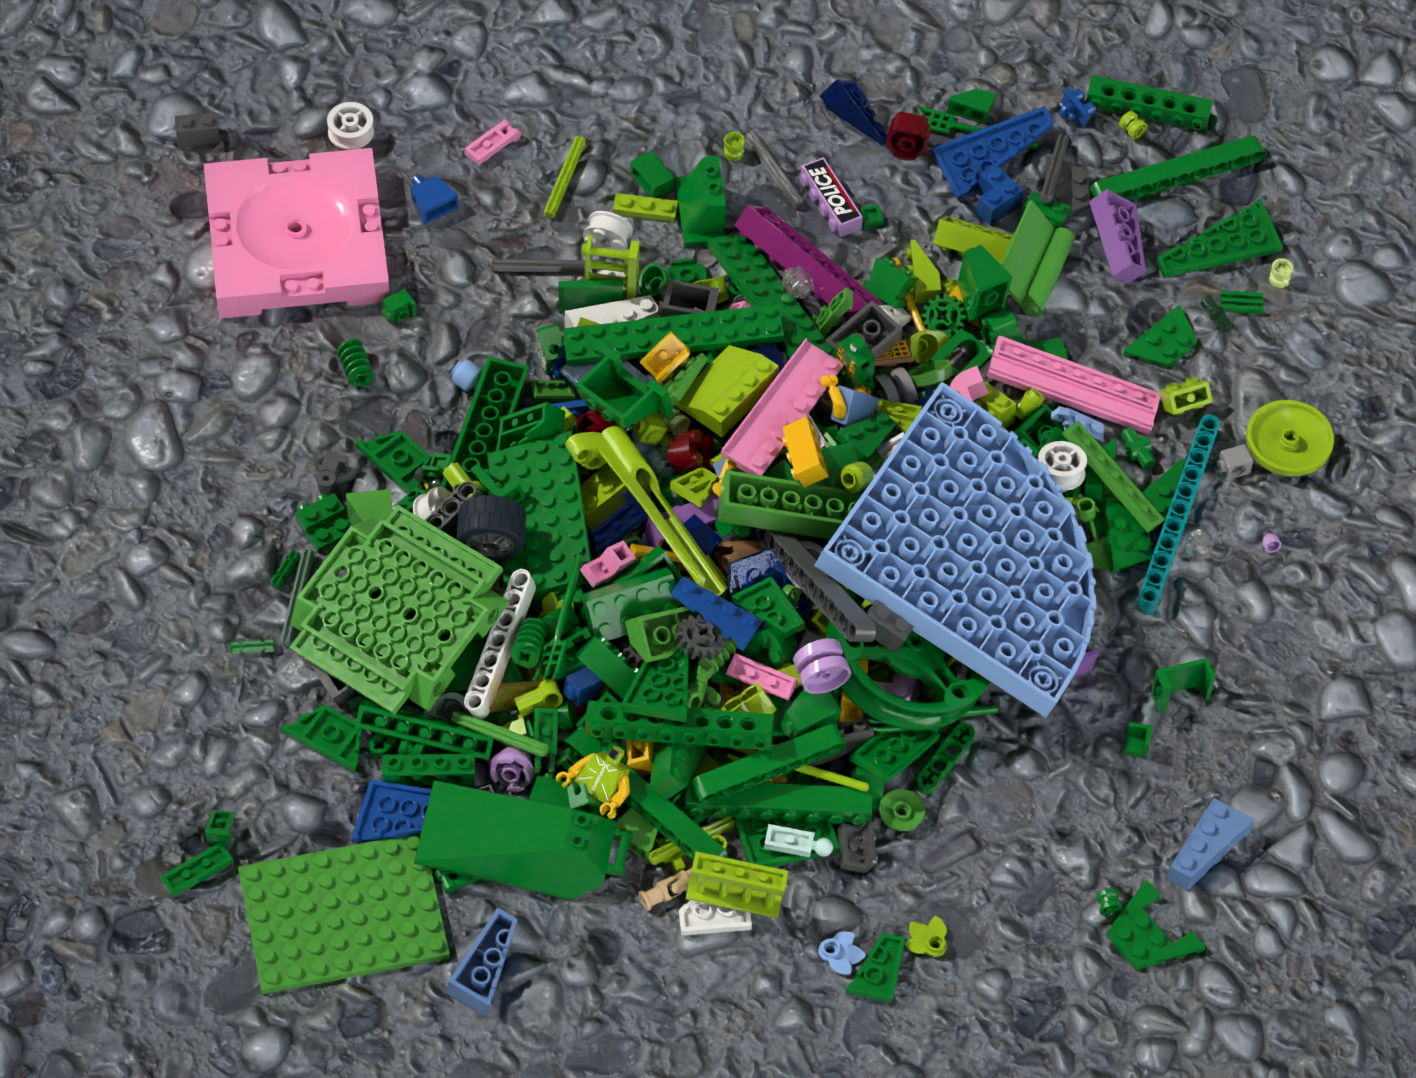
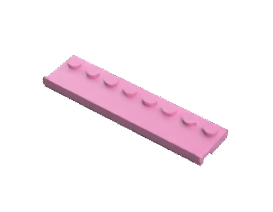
(1074, 385)
(784, 402)

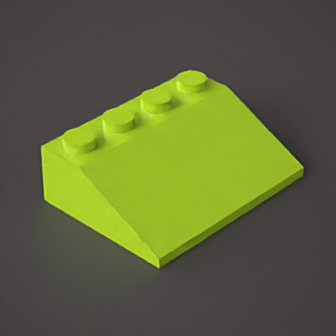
(728, 389)

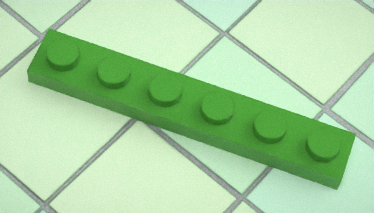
(1114, 477)

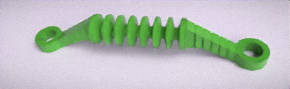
(707, 668)

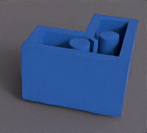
(999, 195)

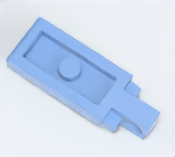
(1069, 417)

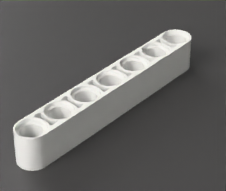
(502, 653)

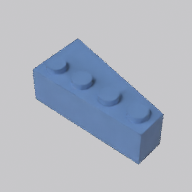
(1213, 837)
(481, 968)

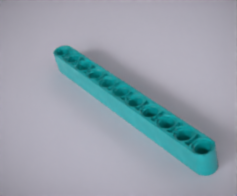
(1176, 521)

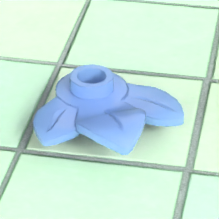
(844, 953)

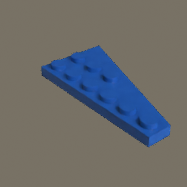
(974, 153)
(391, 812)

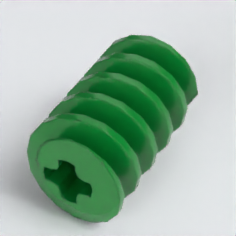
(355, 363)
(529, 642)

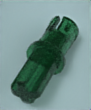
(1217, 313)

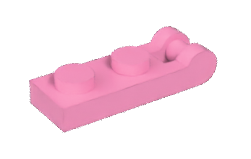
(492, 142)

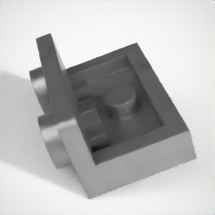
(857, 847)

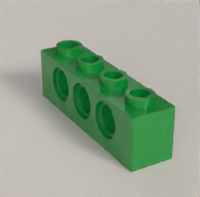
(423, 769)

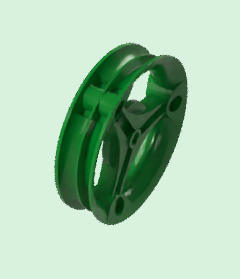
(913, 659)

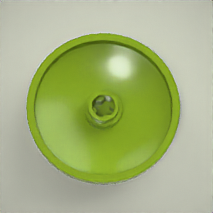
(1289, 438)

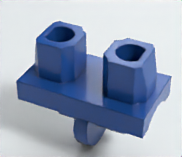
(1073, 108)

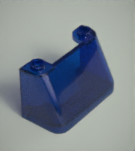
(619, 525)

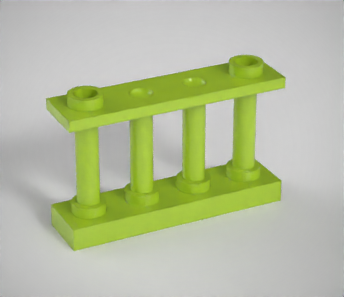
(630, 268)
(740, 874)

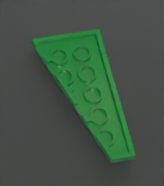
(1228, 241)
(660, 689)

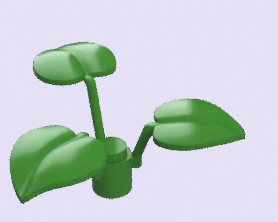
(1086, 512)

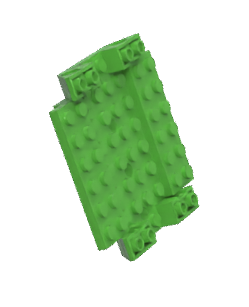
(369, 639)

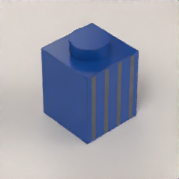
(582, 686)

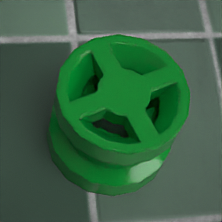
(1109, 902)

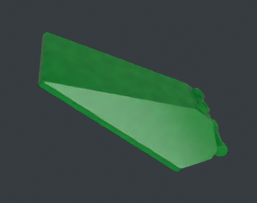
(518, 842)

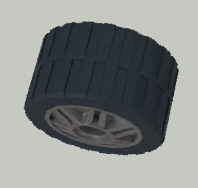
(492, 526)

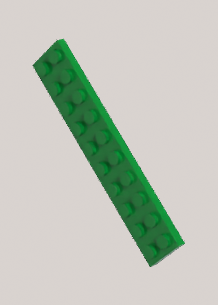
(763, 287)
(696, 331)

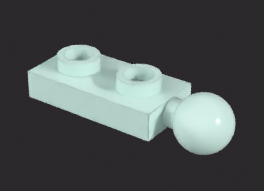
(796, 842)

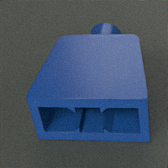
(432, 198)

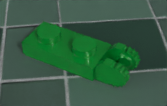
(546, 732)

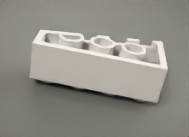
(613, 312)

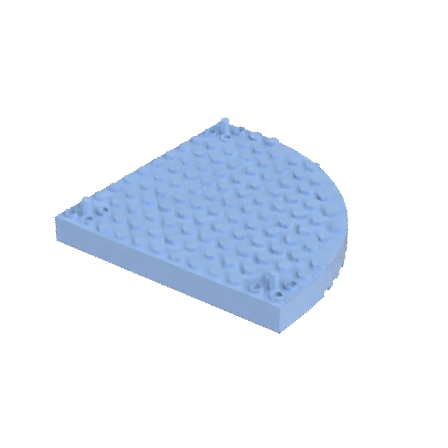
(974, 551)

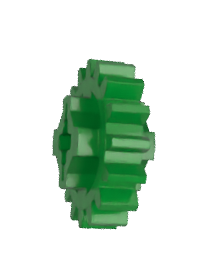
(951, 312)

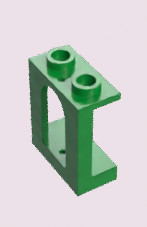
(967, 340)

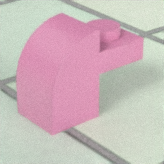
(970, 384)
(609, 565)

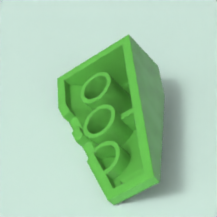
(655, 633)

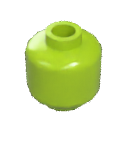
(856, 476)

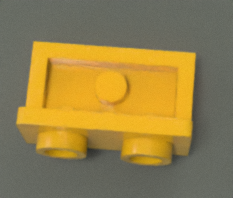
(666, 357)

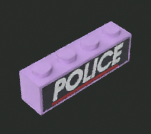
(831, 197)

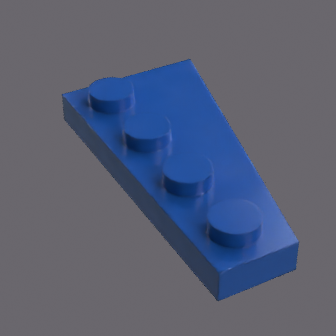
(725, 615)

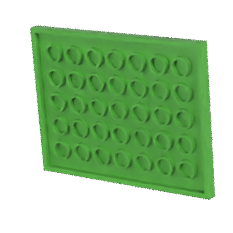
(342, 914)

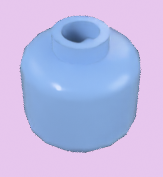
(466, 375)

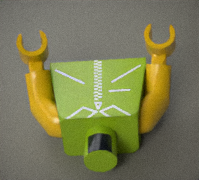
(604, 778)

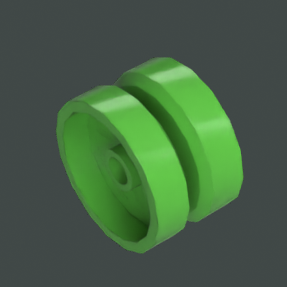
(931, 375)

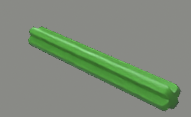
(499, 733)

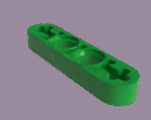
(945, 758)

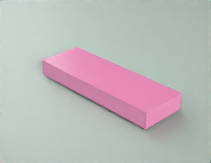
(754, 672)

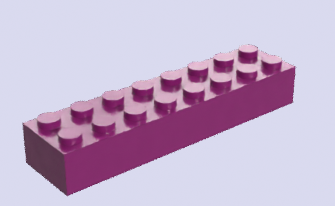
(791, 249)

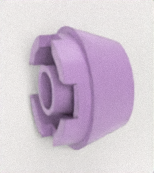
(513, 768)

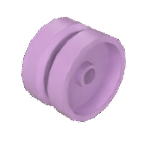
(822, 666)

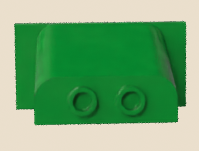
(701, 203)
(620, 394)

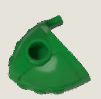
(655, 278)

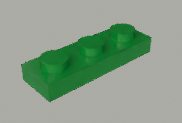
(196, 870)

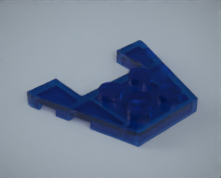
(754, 569)

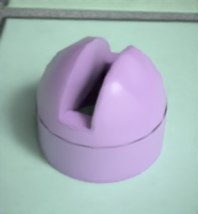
(1271, 543)

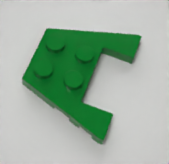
(1141, 939)

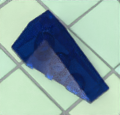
(849, 103)

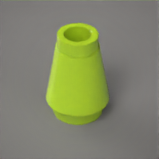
(1030, 403)

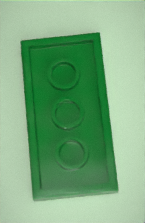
(892, 752)

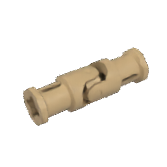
(659, 893)

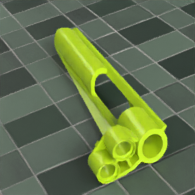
(618, 450)

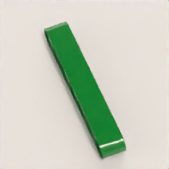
(768, 764)

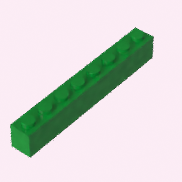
(787, 803)

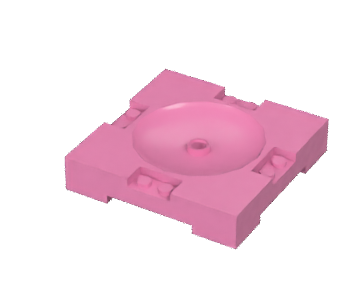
(296, 232)

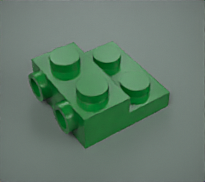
(323, 521)

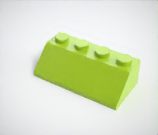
(963, 235)

